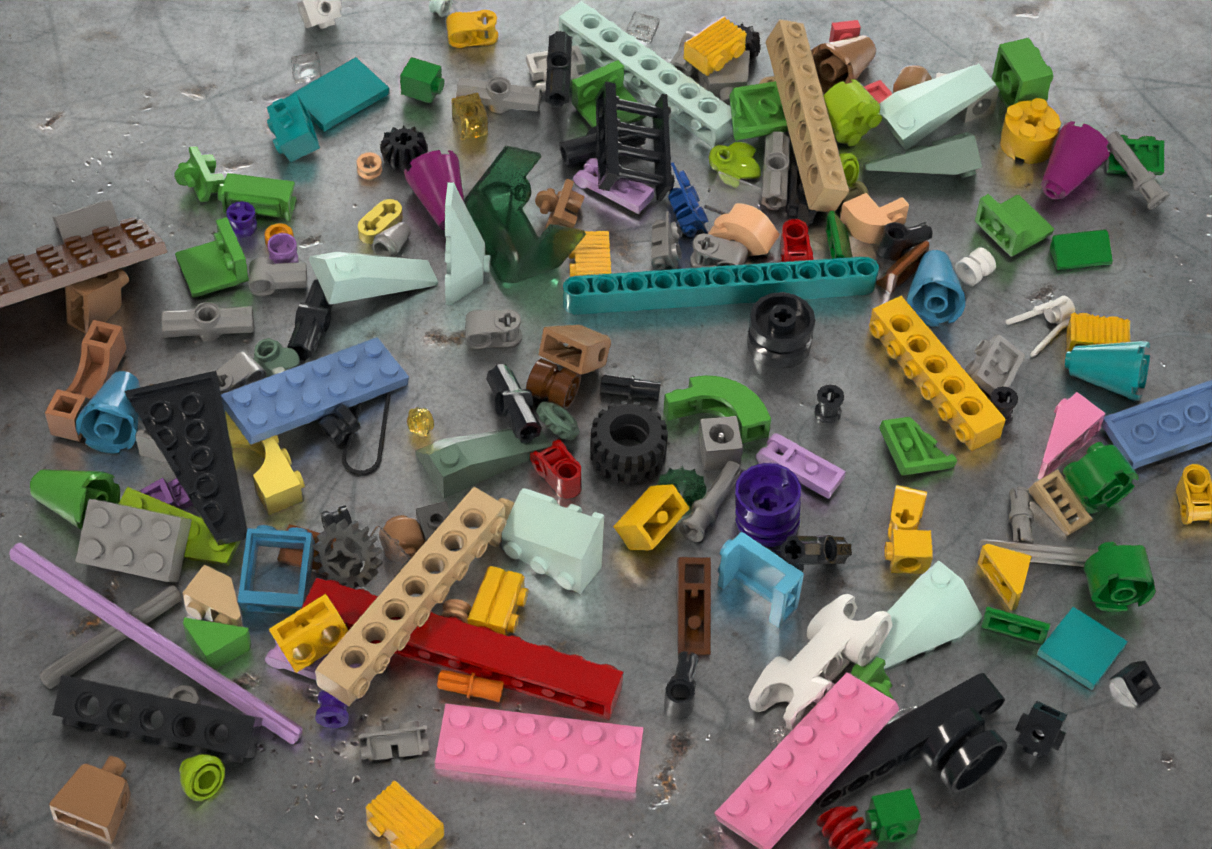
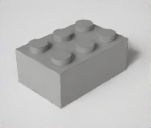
(133, 540)

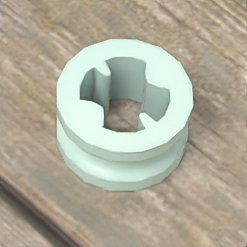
(440, 7)

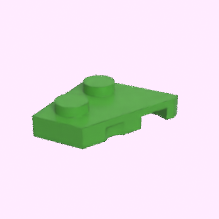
(913, 448)

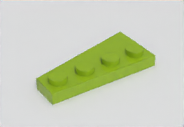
(200, 542)

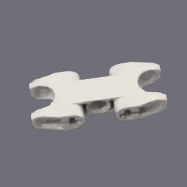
(832, 646)

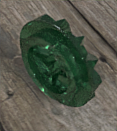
(694, 483)

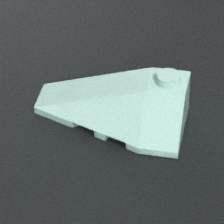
(928, 105)
(463, 251)
(362, 276)
(928, 615)

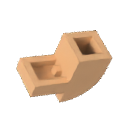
(867, 220)
(748, 227)

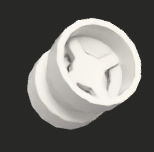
(977, 265)

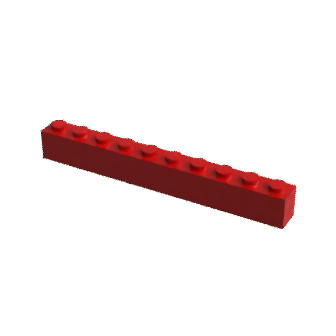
(492, 656)

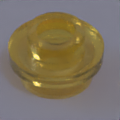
(420, 421)

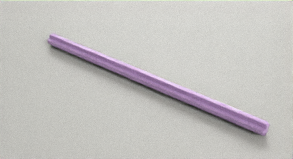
(156, 643)

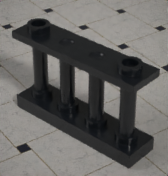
(610, 148)

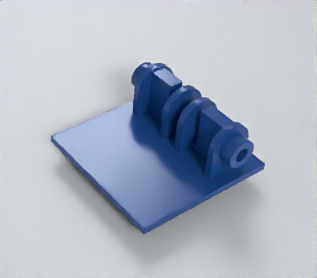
(686, 205)

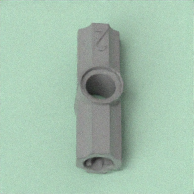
(501, 95)
(775, 170)
(207, 321)

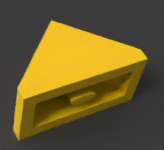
(1005, 571)

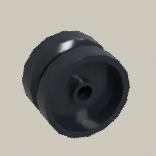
(780, 330)
(963, 750)

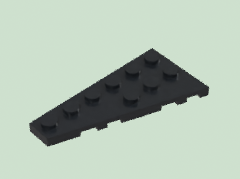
(193, 436)

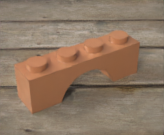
(99, 359)

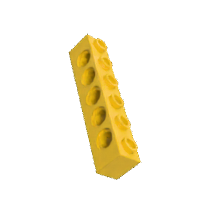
(936, 373)

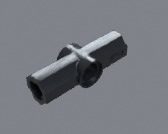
(558, 69)
(585, 147)
(310, 322)
(513, 403)
(816, 550)

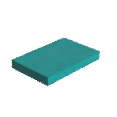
(342, 93)

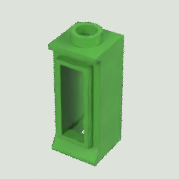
(266, 195)

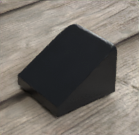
(1136, 682)

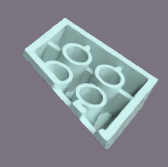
(555, 539)

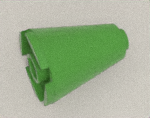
(70, 490)

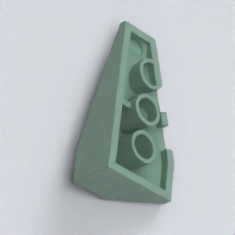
(947, 156)
(472, 458)

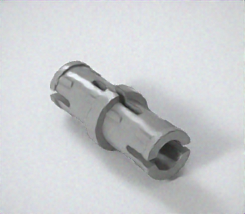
(1021, 515)

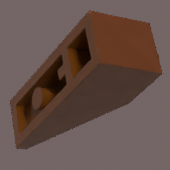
(693, 605)

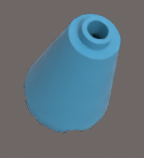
(936, 290)
(109, 418)

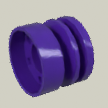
(768, 503)

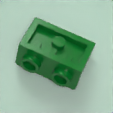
(1147, 150)

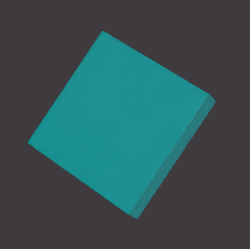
(1082, 648)

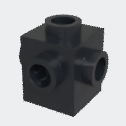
(1046, 720)

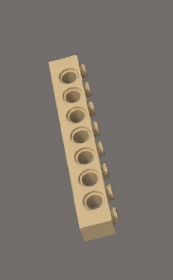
(806, 117)
(349, 683)

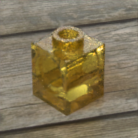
(469, 116)

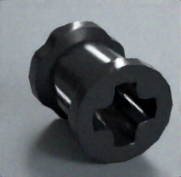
(999, 399)
(824, 404)

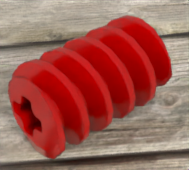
(843, 830)

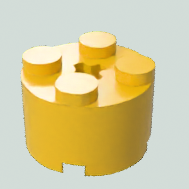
(1030, 131)

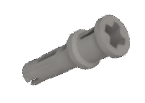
(1143, 180)
(706, 509)

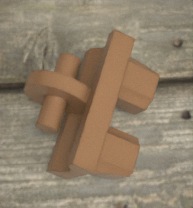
(556, 204)

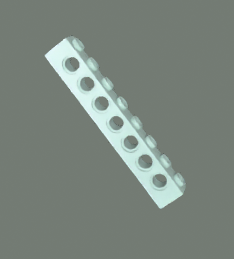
(649, 73)

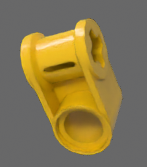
(468, 28)
(1196, 499)
(906, 509)

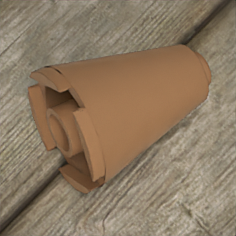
(842, 60)

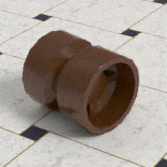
(550, 383)

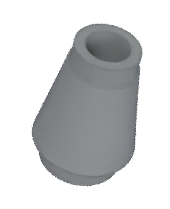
(391, 240)

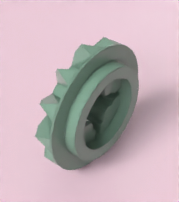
(558, 420)

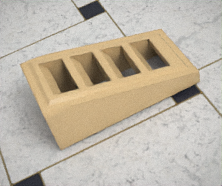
(1045, 501)

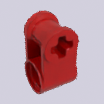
(795, 242)
(559, 469)

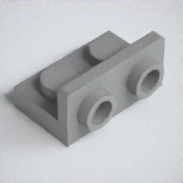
(994, 363)

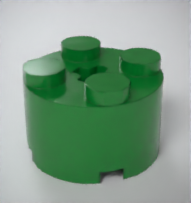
(1100, 477)
(1119, 577)

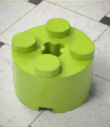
(851, 111)

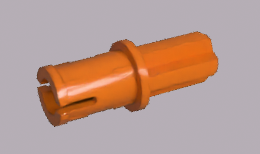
(470, 685)

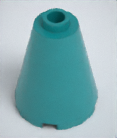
(1111, 366)

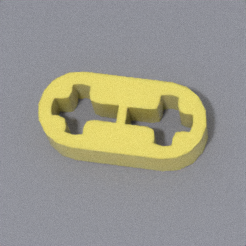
(377, 219)

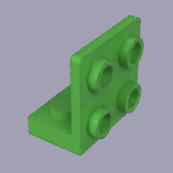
(587, 87)
(1012, 223)
(215, 263)

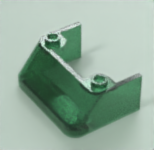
(508, 235)

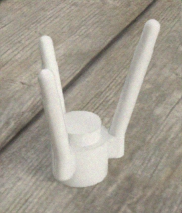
(1056, 312)

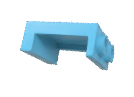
(763, 573)

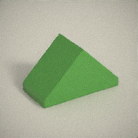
(216, 642)

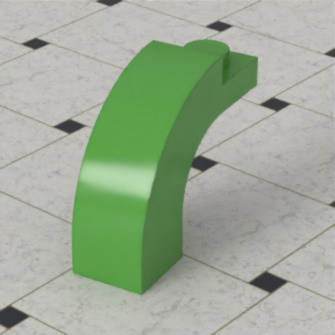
(722, 398)

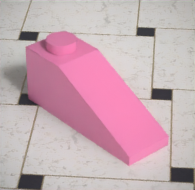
(1073, 426)

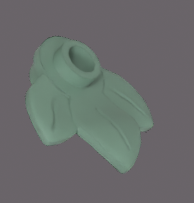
(274, 357)

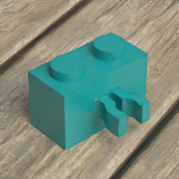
(292, 127)

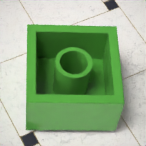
(1021, 72)

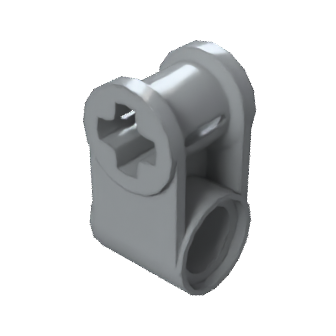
(719, 252)
(490, 329)
(239, 372)

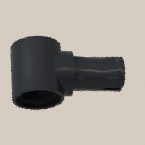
(899, 238)
(683, 686)

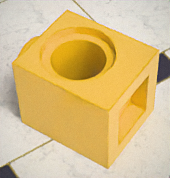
(909, 551)

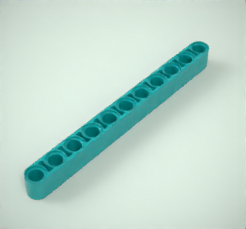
(718, 285)

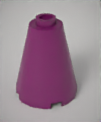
(1073, 159)
(430, 178)

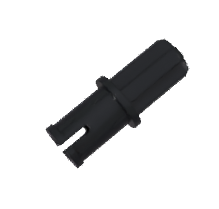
(630, 387)

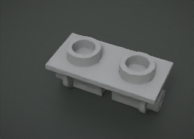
(666, 233)
(406, 737)

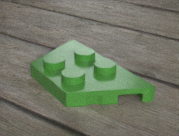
(756, 111)

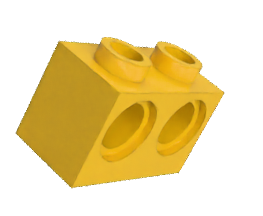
(309, 633)

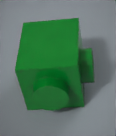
(421, 80)
(893, 815)

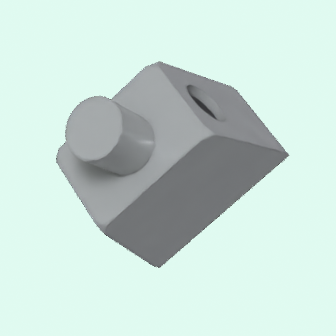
(730, 76)

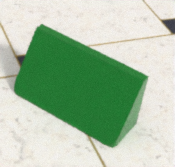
(837, 237)
(1081, 249)
(1015, 625)

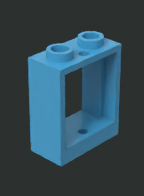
(271, 601)

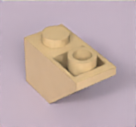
(212, 598)

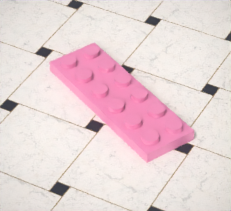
(539, 748)
(806, 762)

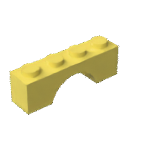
(275, 480)

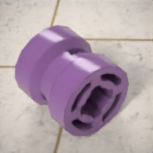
(283, 248)

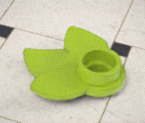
(737, 160)

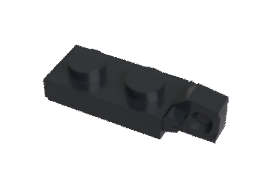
(796, 200)

